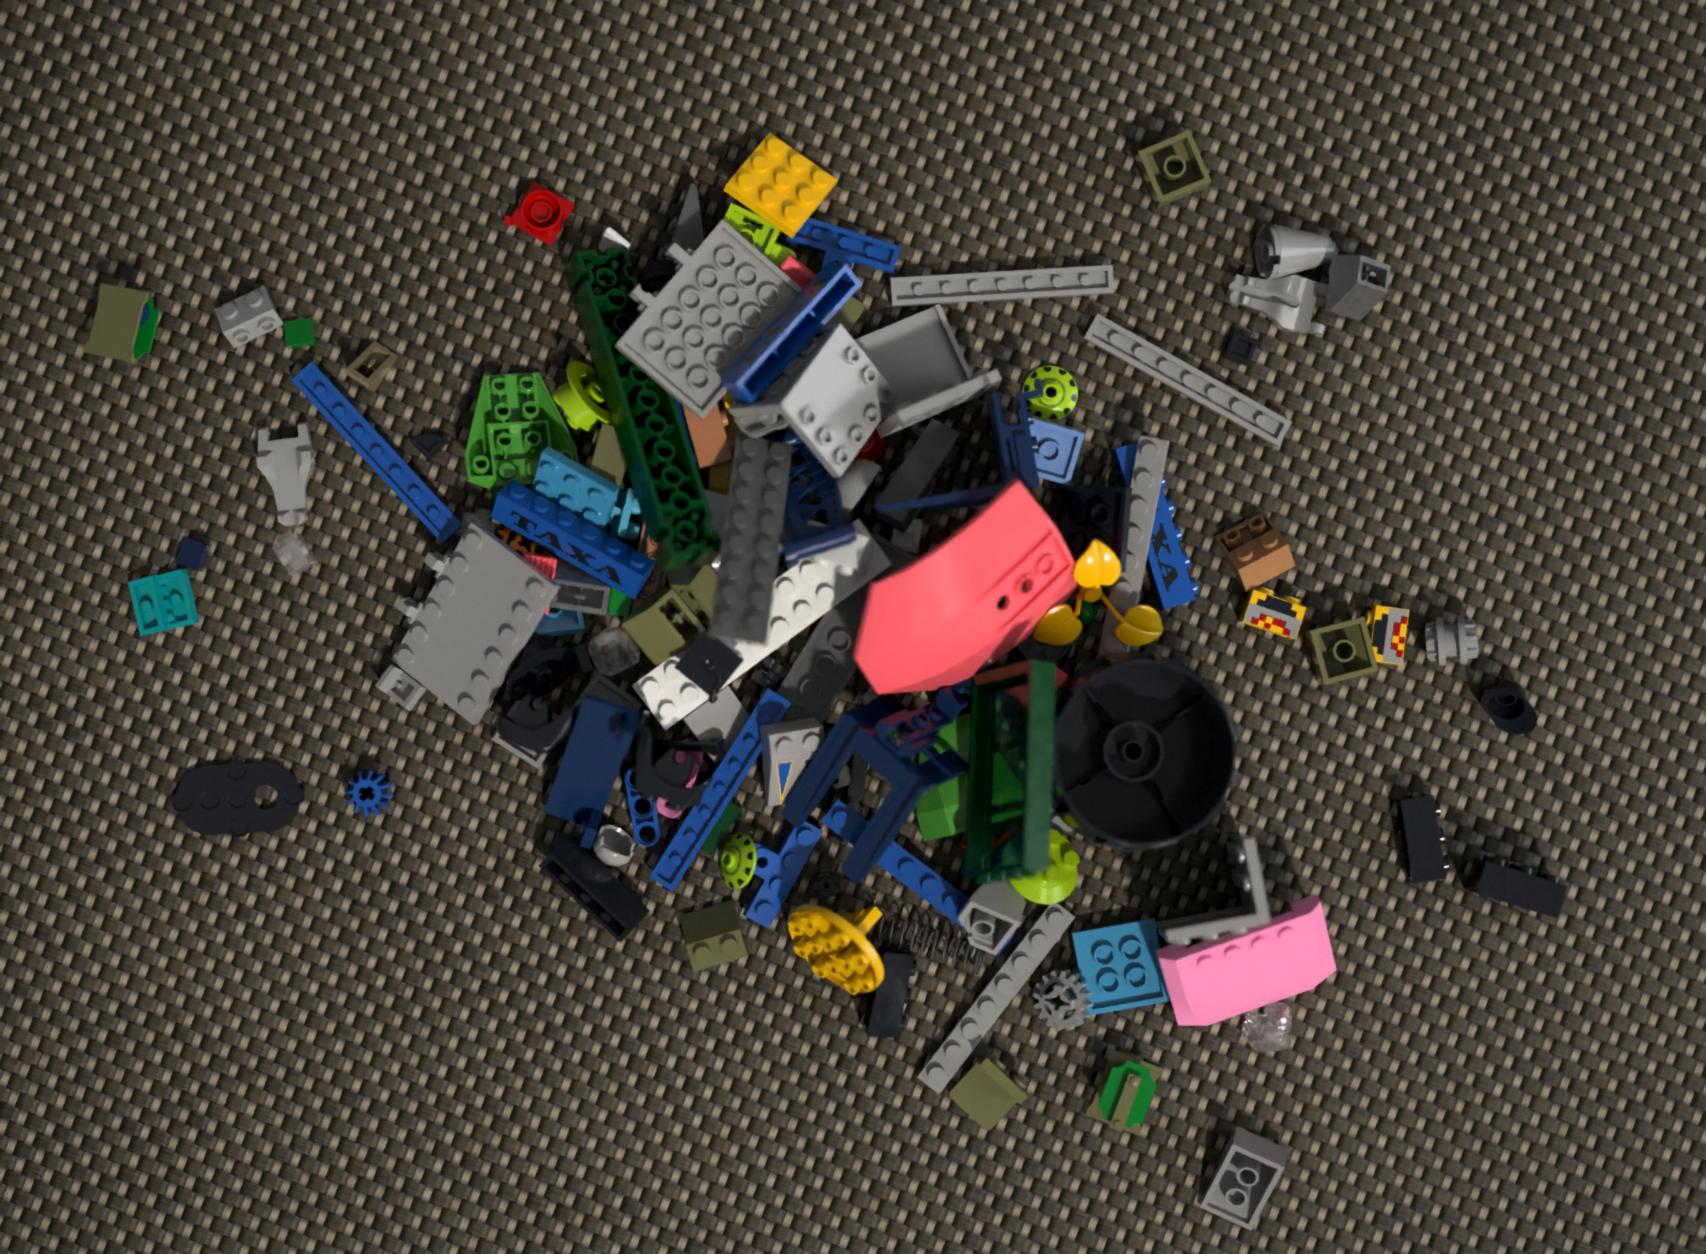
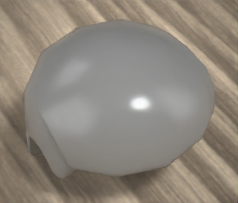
(613, 845)

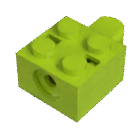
(762, 236)

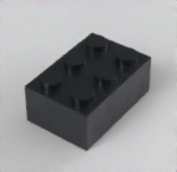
(1516, 885)

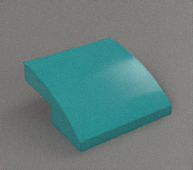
(163, 602)

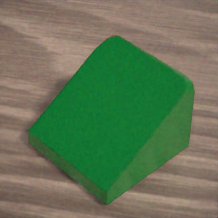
(299, 333)
(618, 603)

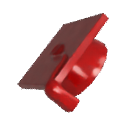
(541, 213)

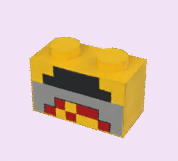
(1272, 613)
(1387, 633)

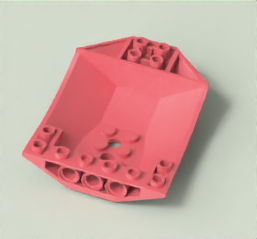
(941, 612)

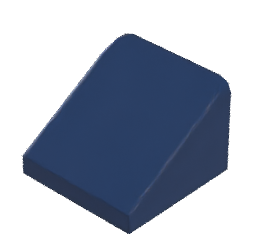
(193, 554)

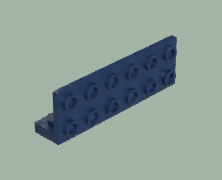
(591, 764)

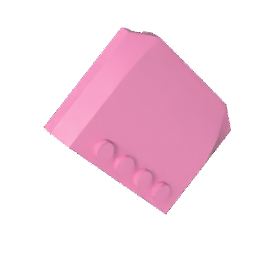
(1249, 968)

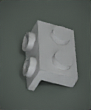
(248, 317)

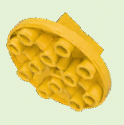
(838, 946)

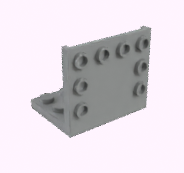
(923, 368)
(827, 397)
(1236, 919)

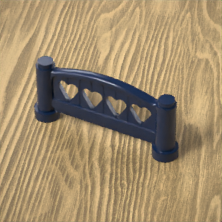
(810, 539)

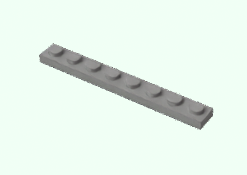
(1002, 285)
(1187, 380)
(1144, 499)
(995, 997)

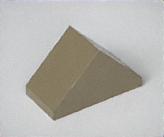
(372, 365)

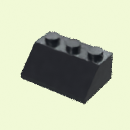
(886, 1003)

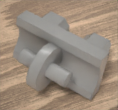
(760, 425)

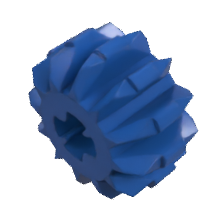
(368, 782)

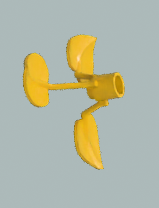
(1097, 567)

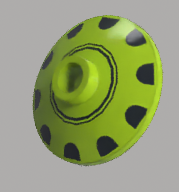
(1059, 405)
(738, 861)

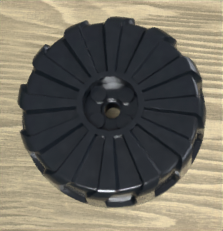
(1180, 761)

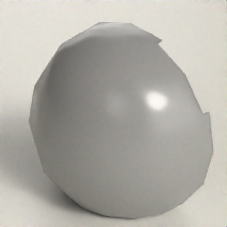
(855, 482)

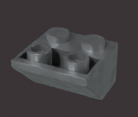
(1355, 285)
(579, 590)

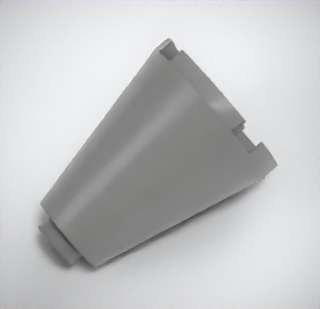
(1290, 251)

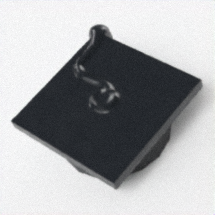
(709, 664)

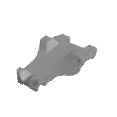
(1283, 300)
(288, 469)

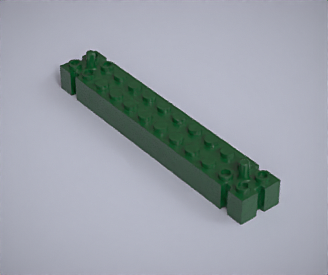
(643, 416)

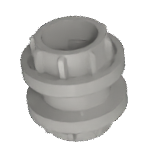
(1451, 640)

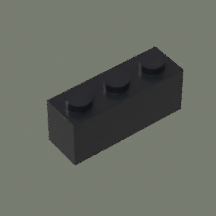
(1422, 838)

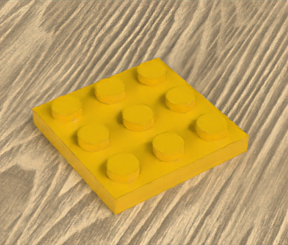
(780, 185)

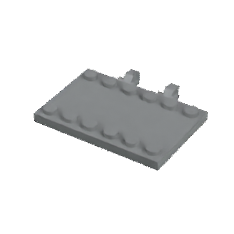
(706, 316)
(473, 621)

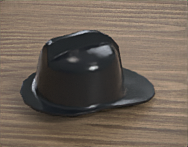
(1509, 707)

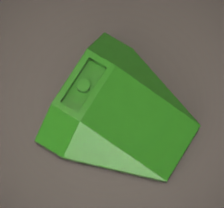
(512, 428)
(944, 808)

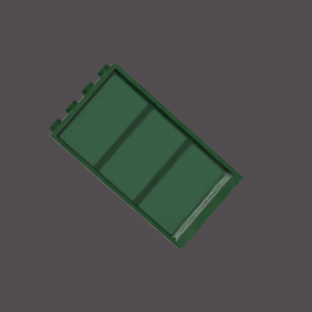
(1010, 772)

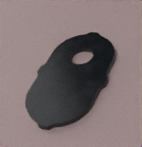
(223, 800)

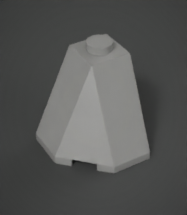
(992, 916)

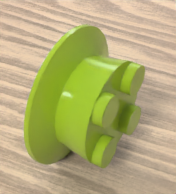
(583, 398)
(1056, 883)

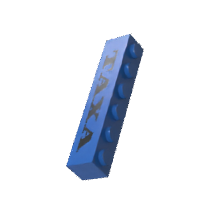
(790, 332)
(572, 539)
(1164, 559)

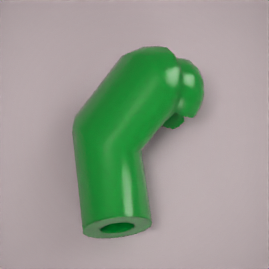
(1087, 611)

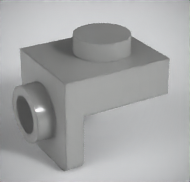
(400, 687)

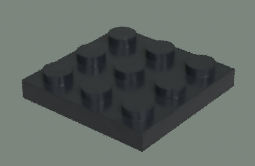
(1091, 514)

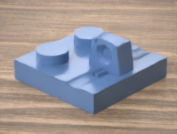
(1057, 449)

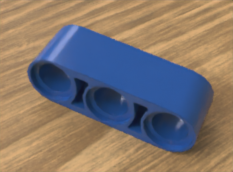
(641, 819)

